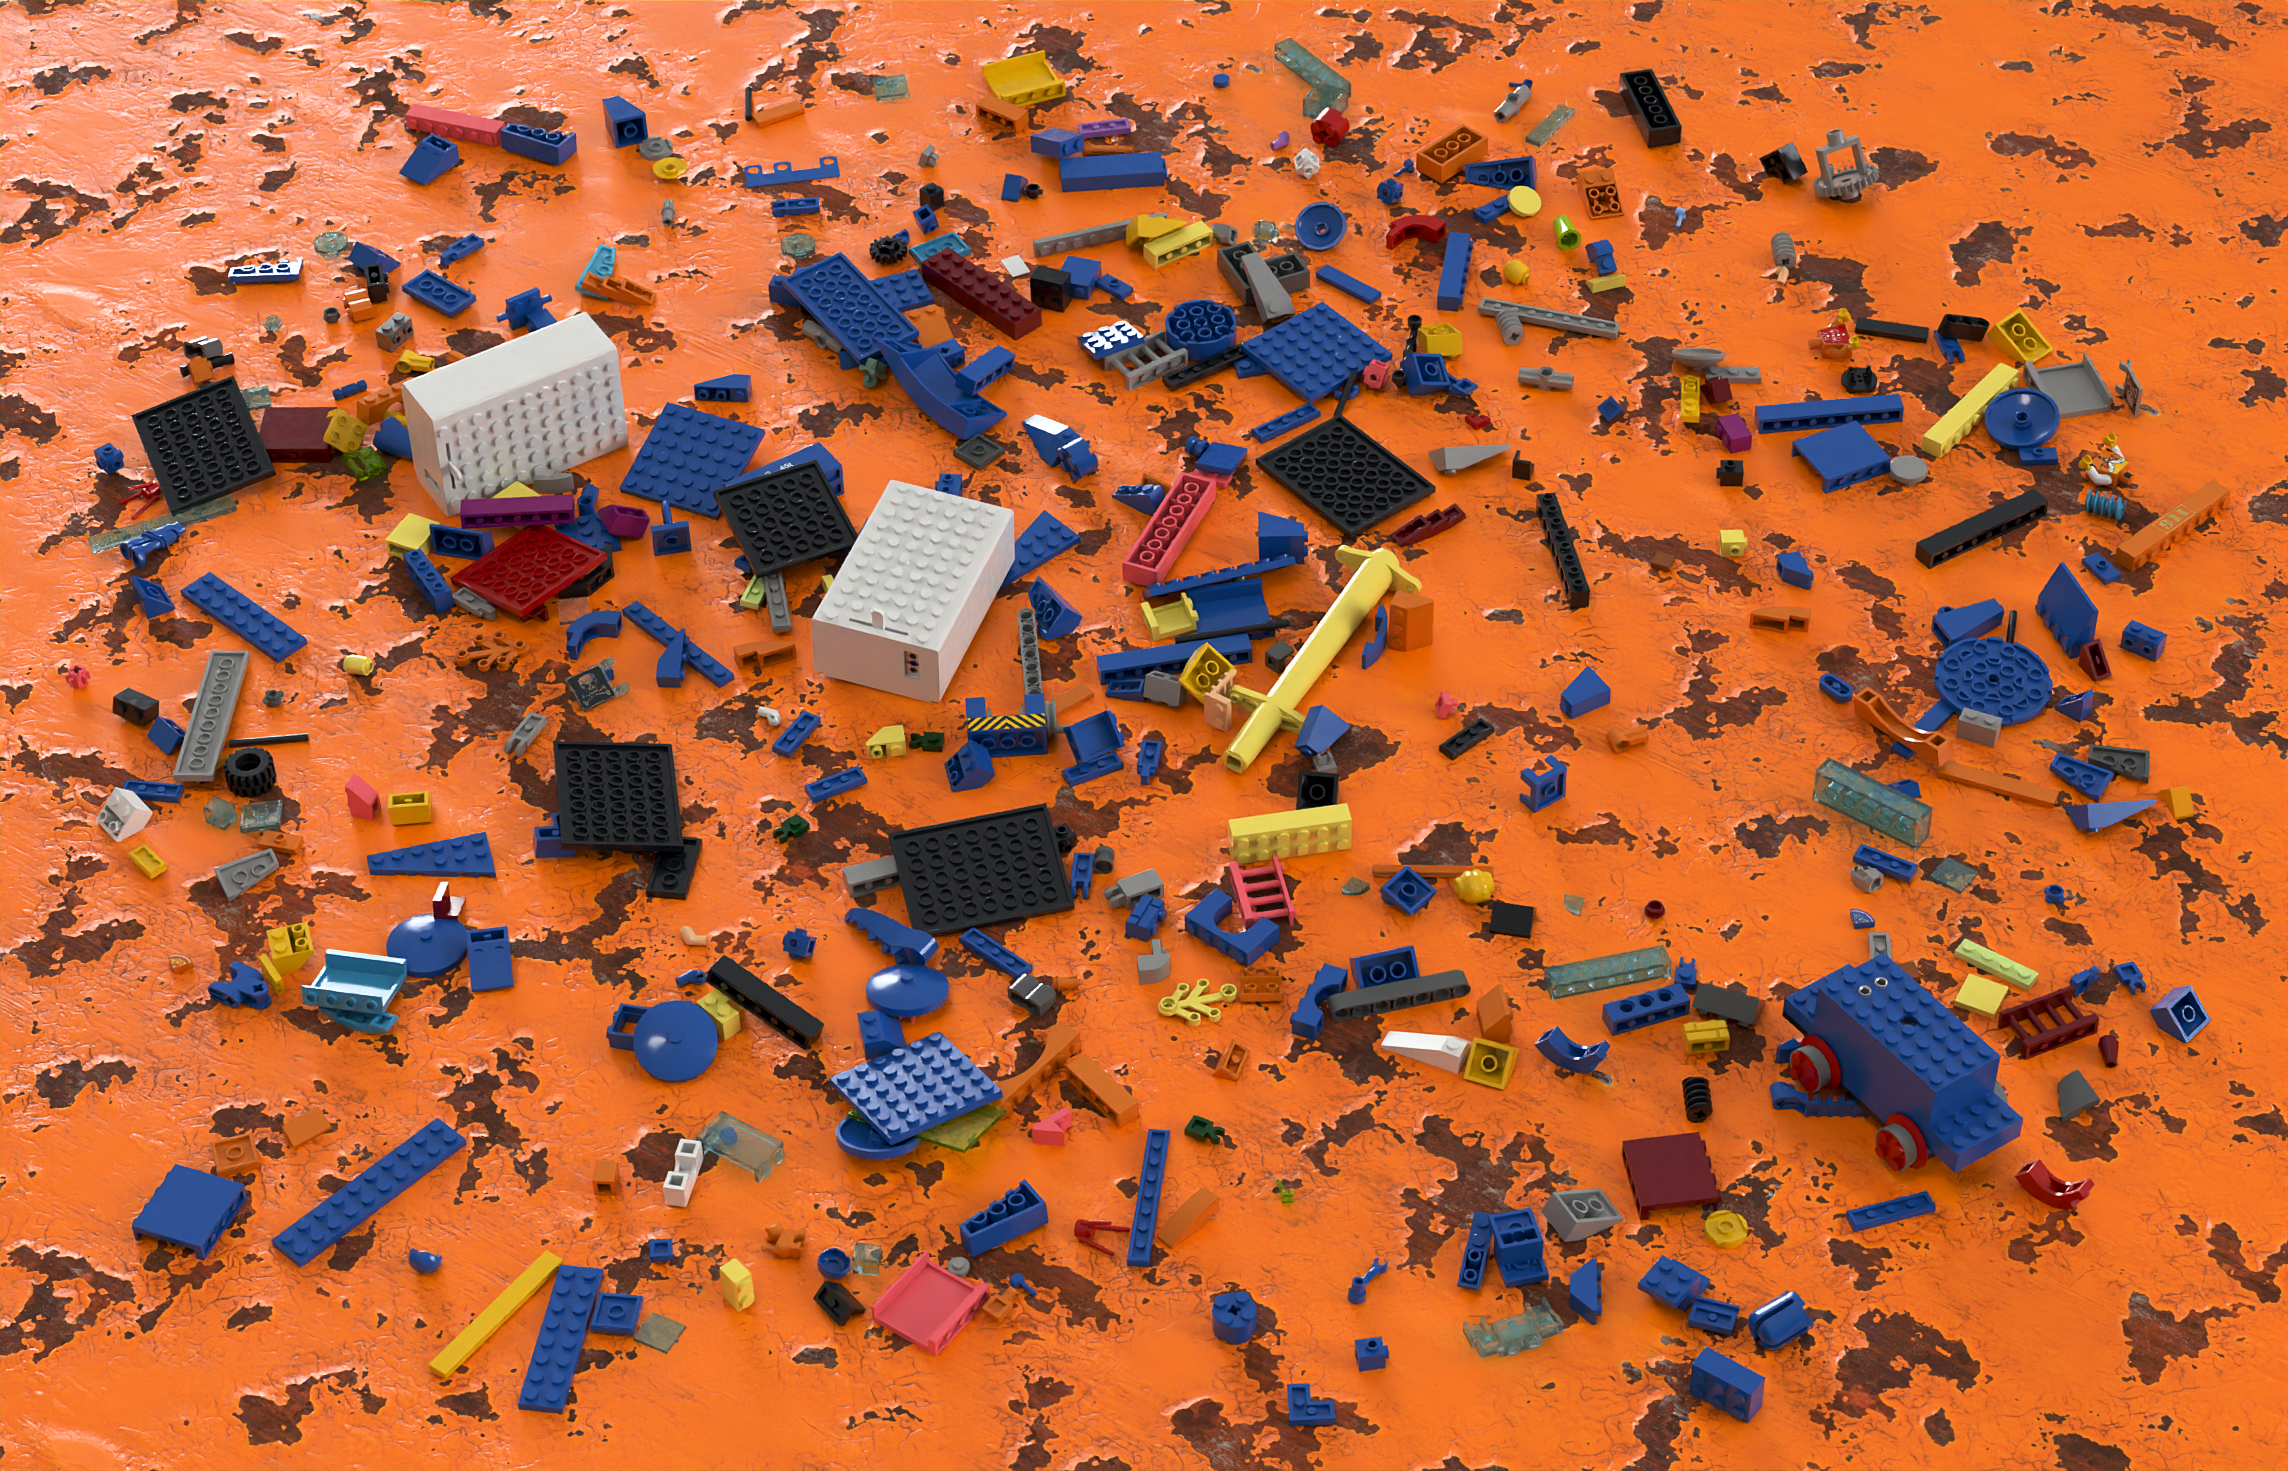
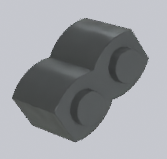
(203, 347)
(1032, 995)

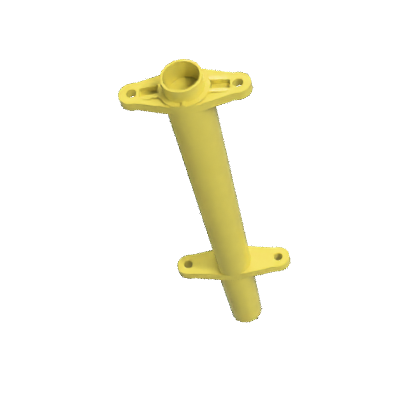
(1373, 576)

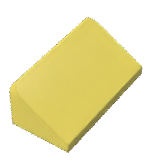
(1606, 282)

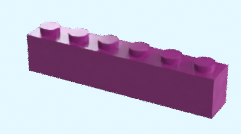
(517, 511)

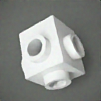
(1306, 163)

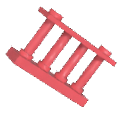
(1246, 903)

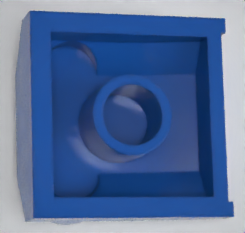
(1407, 891)

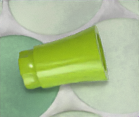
(1567, 236)

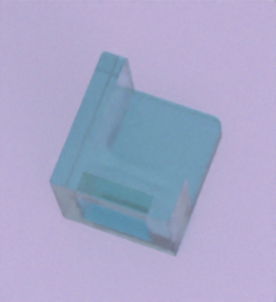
(866, 1259)

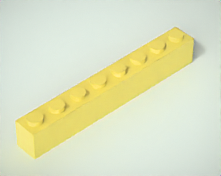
(1968, 411)

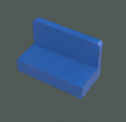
(166, 734)

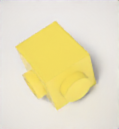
(1732, 543)

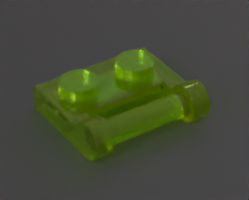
(368, 459)

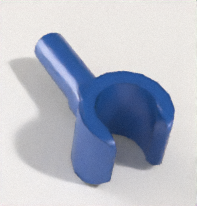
(1527, 82)
(1408, 167)
(1018, 1280)

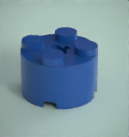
(1077, 458)
(1234, 1317)

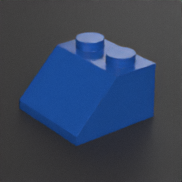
(366, 255)
(1425, 373)
(2180, 1013)
(879, 1033)

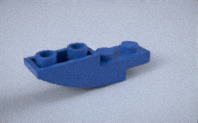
(1476, 1252)

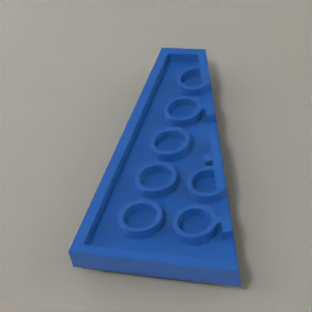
(441, 858)

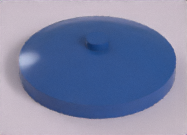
(2022, 418)
(428, 945)
(907, 990)
(675, 1041)
(865, 1142)

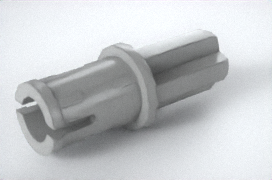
(668, 212)

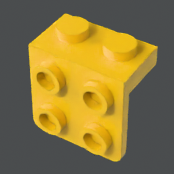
(344, 431)

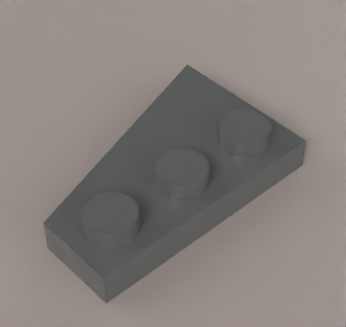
(2124, 761)

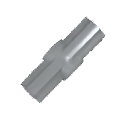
(1512, 103)
(821, 336)
(1545, 378)

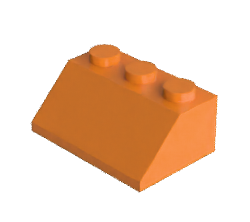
(1410, 621)

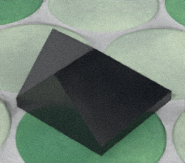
(1317, 789)

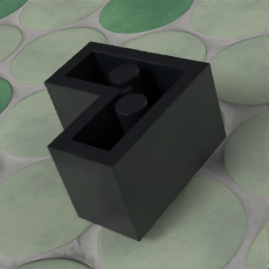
(1785, 161)

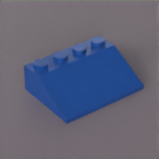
(2067, 611)

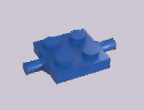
(522, 305)

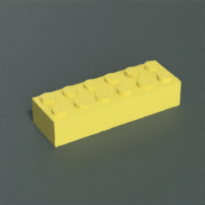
(1290, 833)

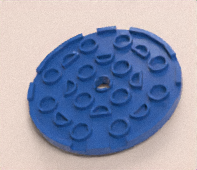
(2021, 675)

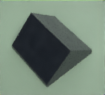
(1512, 919)

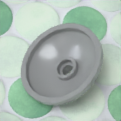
(1698, 357)

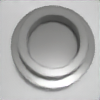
(959, 1266)

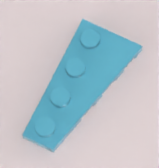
(599, 265)

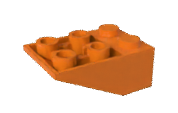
(1599, 193)

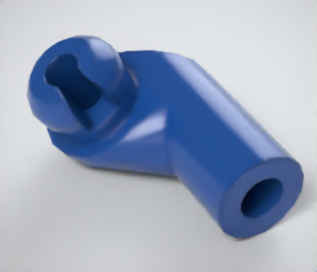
(1354, 392)

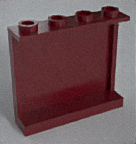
(296, 434)
(1669, 1173)

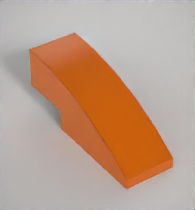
(1781, 619)
(764, 653)
(1189, 1217)

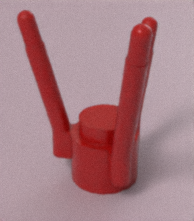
(150, 491)
(1086, 1229)

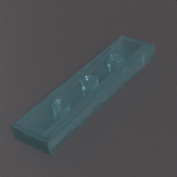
(1550, 125)

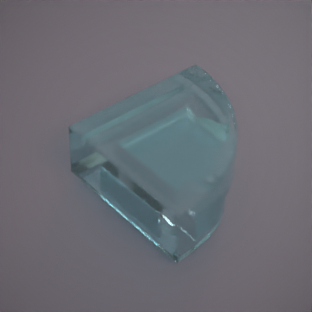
(1355, 887)
(1573, 904)

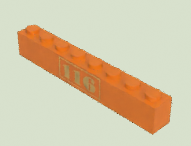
(2172, 525)

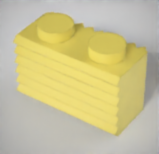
(737, 1285)

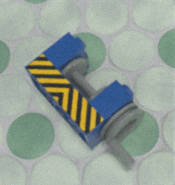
(1013, 734)

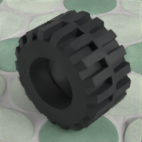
(250, 772)

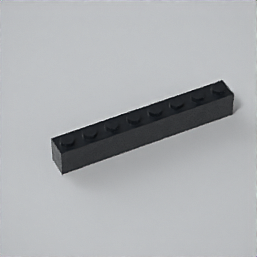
(1981, 528)

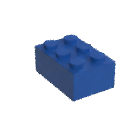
(1726, 1385)

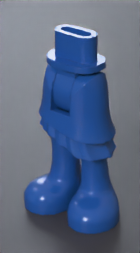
(149, 541)

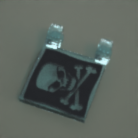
(594, 687)

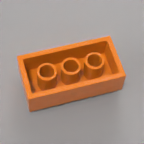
(1451, 153)

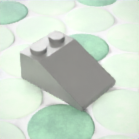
(1580, 1213)

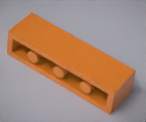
(1102, 1090)

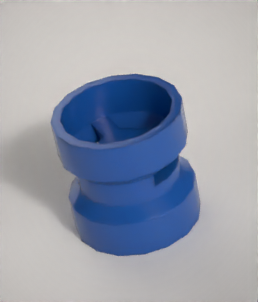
(1195, 446)

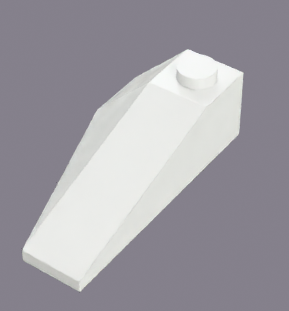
(1437, 1050)

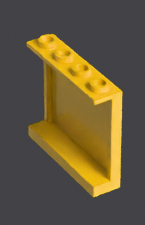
(1023, 79)

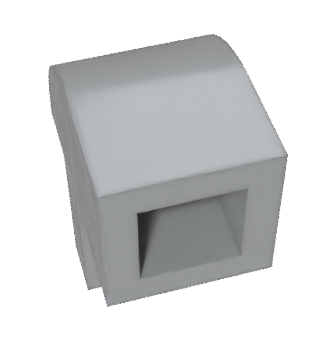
(1153, 967)

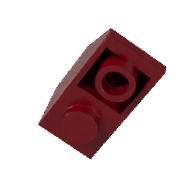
(1716, 390)

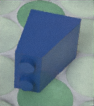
(624, 122)
(1281, 537)

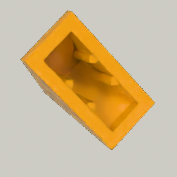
(2178, 801)

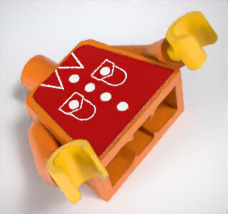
(1835, 340)

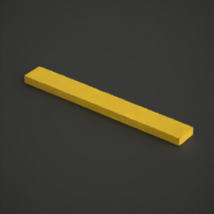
(495, 1314)

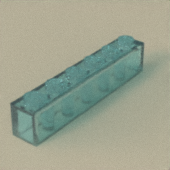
(1307, 65)
(1607, 972)

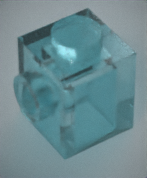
(220, 813)

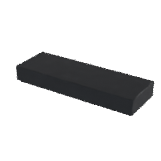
(1466, 739)

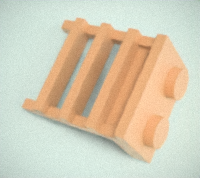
(1218, 705)

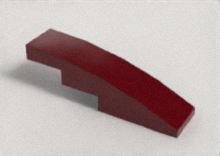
(1429, 526)

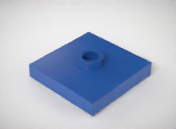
(616, 1313)

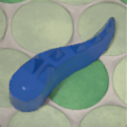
(904, 943)

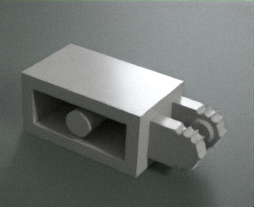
(1131, 889)

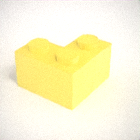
(722, 1012)

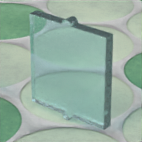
(256, 397)
(1953, 875)
(659, 1333)

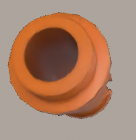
(1064, 983)

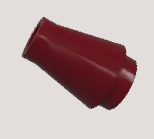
(2109, 1050)

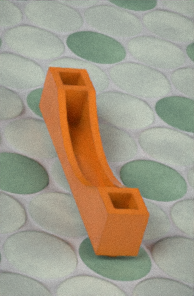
(1875, 710)
(1060, 1045)

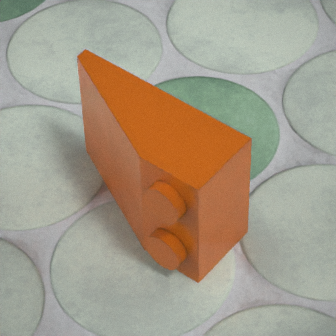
(931, 326)

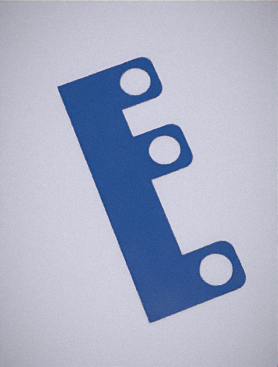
(788, 175)

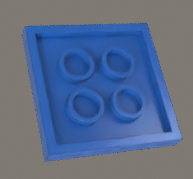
(905, 290)
(1110, 340)
(590, 531)

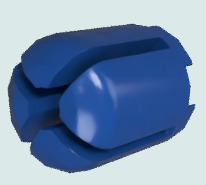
(1779, 1321)

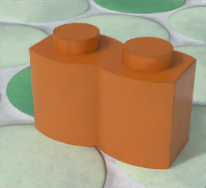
(358, 305)

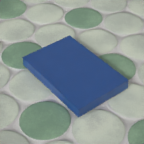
(1221, 458)

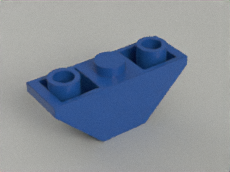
(1585, 1291)

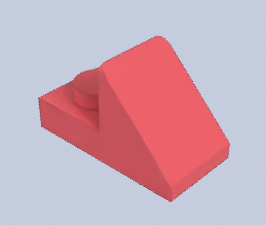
(1051, 1130)

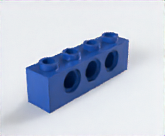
(428, 580)
(1646, 1009)

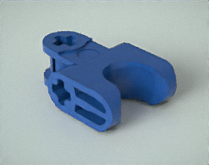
(246, 988)

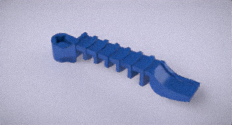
(1786, 1097)

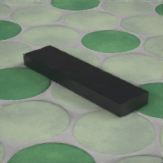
(1891, 330)

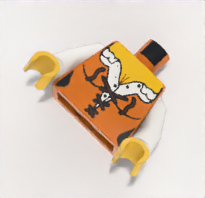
(2109, 466)

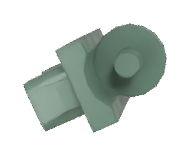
(873, 370)

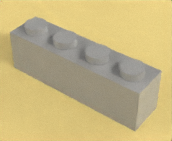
(870, 877)

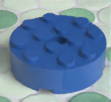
(1200, 328)

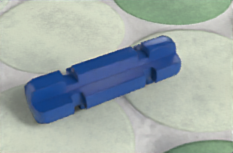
(349, 389)

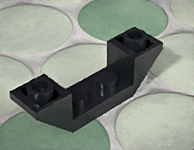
(593, 580)

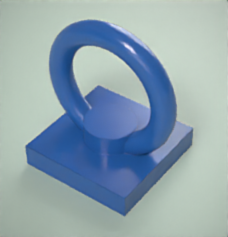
(670, 536)

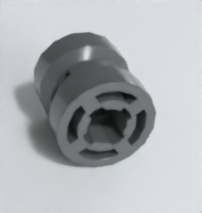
(1104, 860)

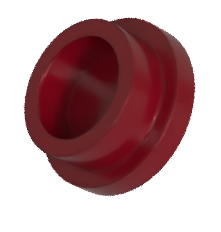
(1654, 909)

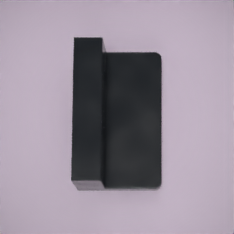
(837, 1302)

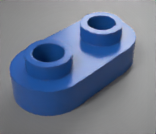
(1836, 688)

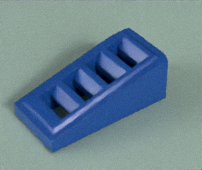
(1133, 690)

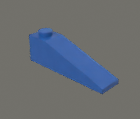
(1048, 437)

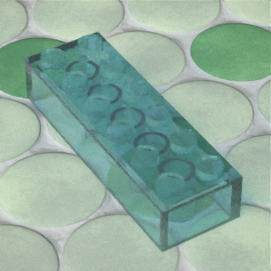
(1872, 803)

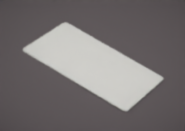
(1015, 266)

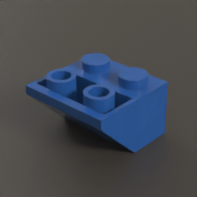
(969, 767)

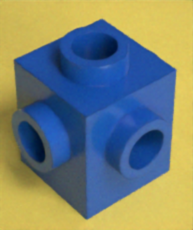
(1390, 191)
(109, 458)
(799, 943)

